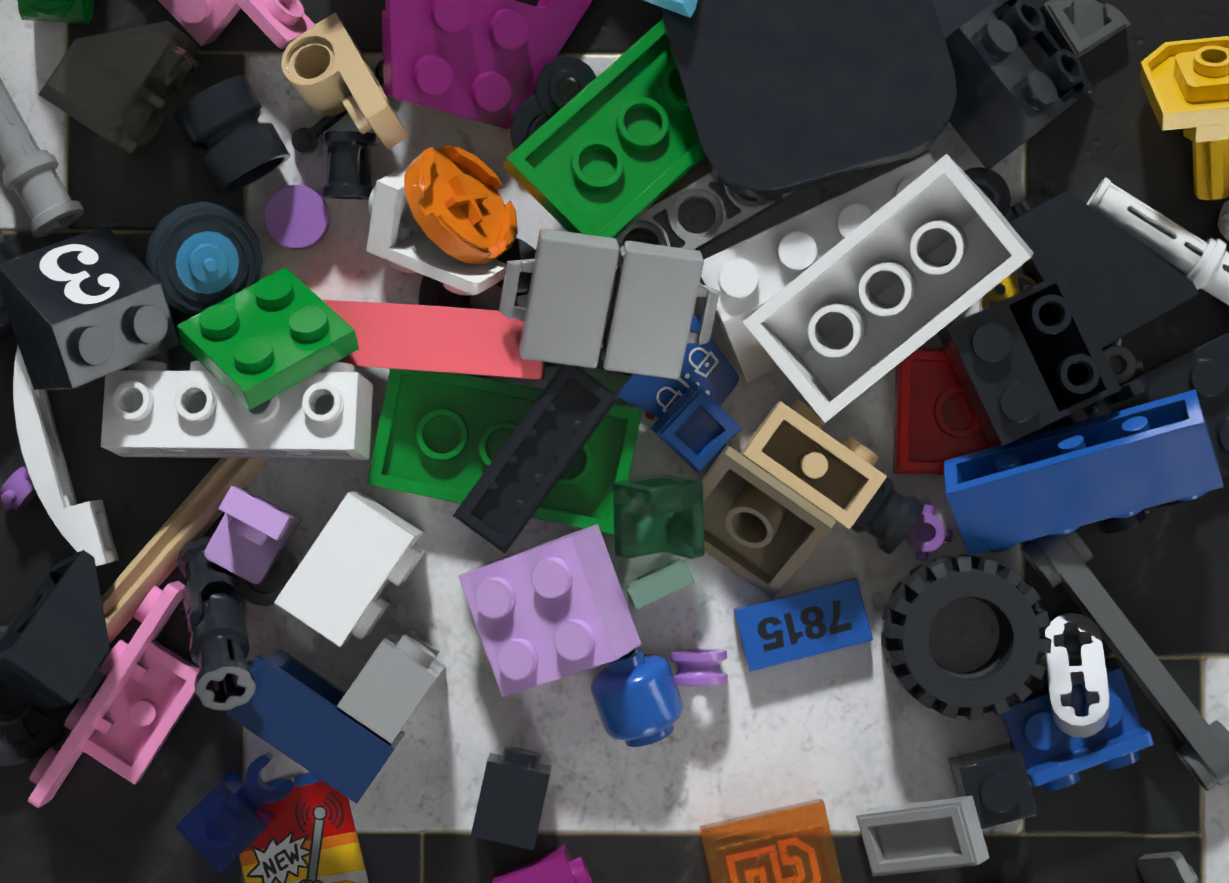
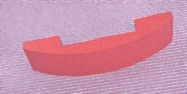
(436, 339)

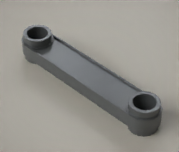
(1204, 745)

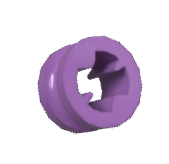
(699, 667)

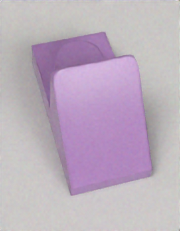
(250, 535)

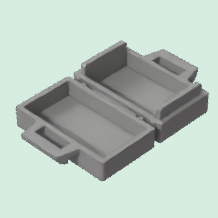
(581, 296)

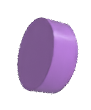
(297, 217)

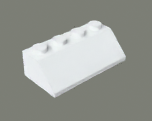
(772, 259)
(888, 287)

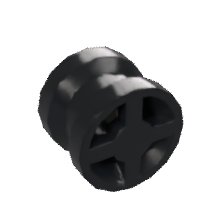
(888, 516)

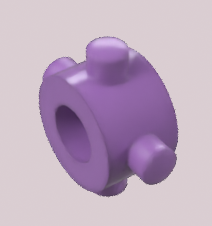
(17, 490)
(927, 533)

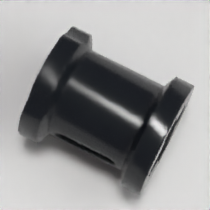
(348, 164)

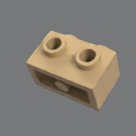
(813, 463)

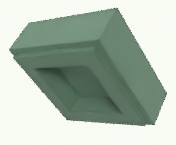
(659, 583)

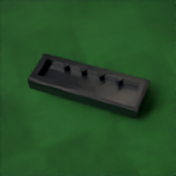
(535, 456)

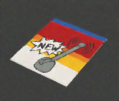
(307, 840)

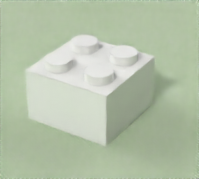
(350, 568)

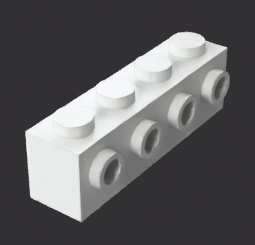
(197, 417)

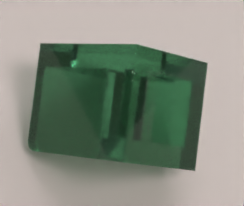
(658, 516)

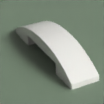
(81, 524)

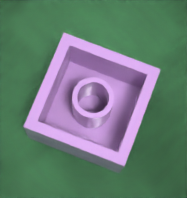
(550, 611)

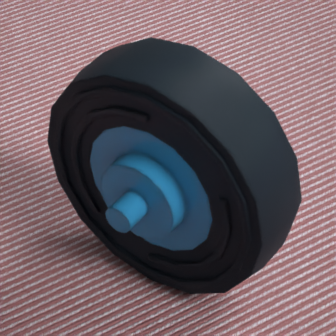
(203, 256)

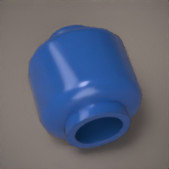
(637, 698)

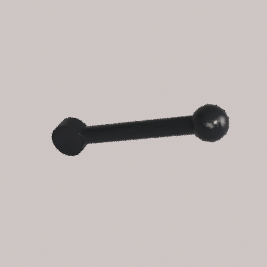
(306, 139)

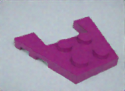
(472, 53)

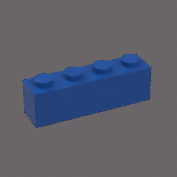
(1082, 474)

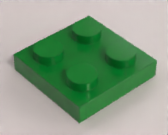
(267, 338)

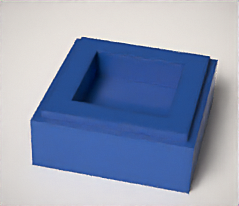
(696, 428)

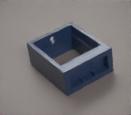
(300, 718)

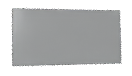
(923, 836)

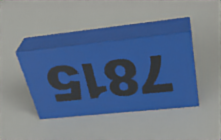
(803, 624)

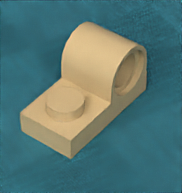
(345, 83)

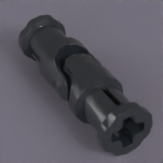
(215, 617)

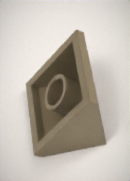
(758, 522)

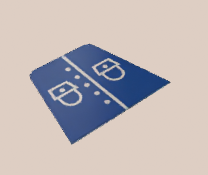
(701, 365)

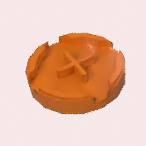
(460, 205)

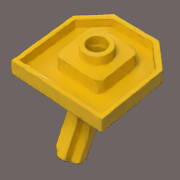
(1191, 92)

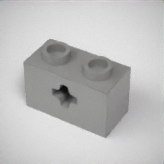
(393, 683)

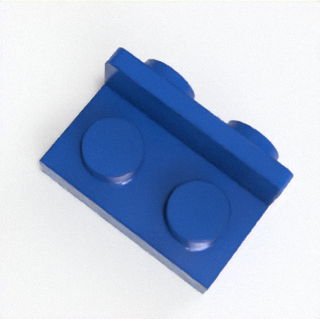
(1056, 757)

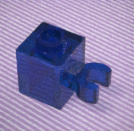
(233, 814)

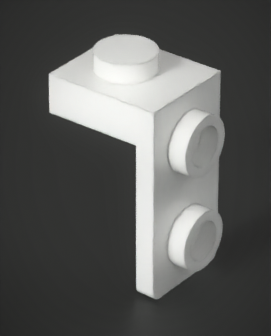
(404, 244)

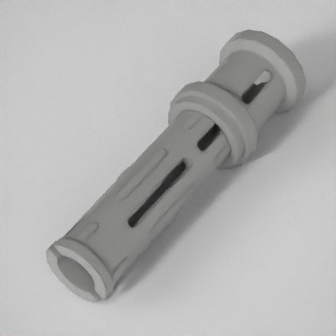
(33, 174)

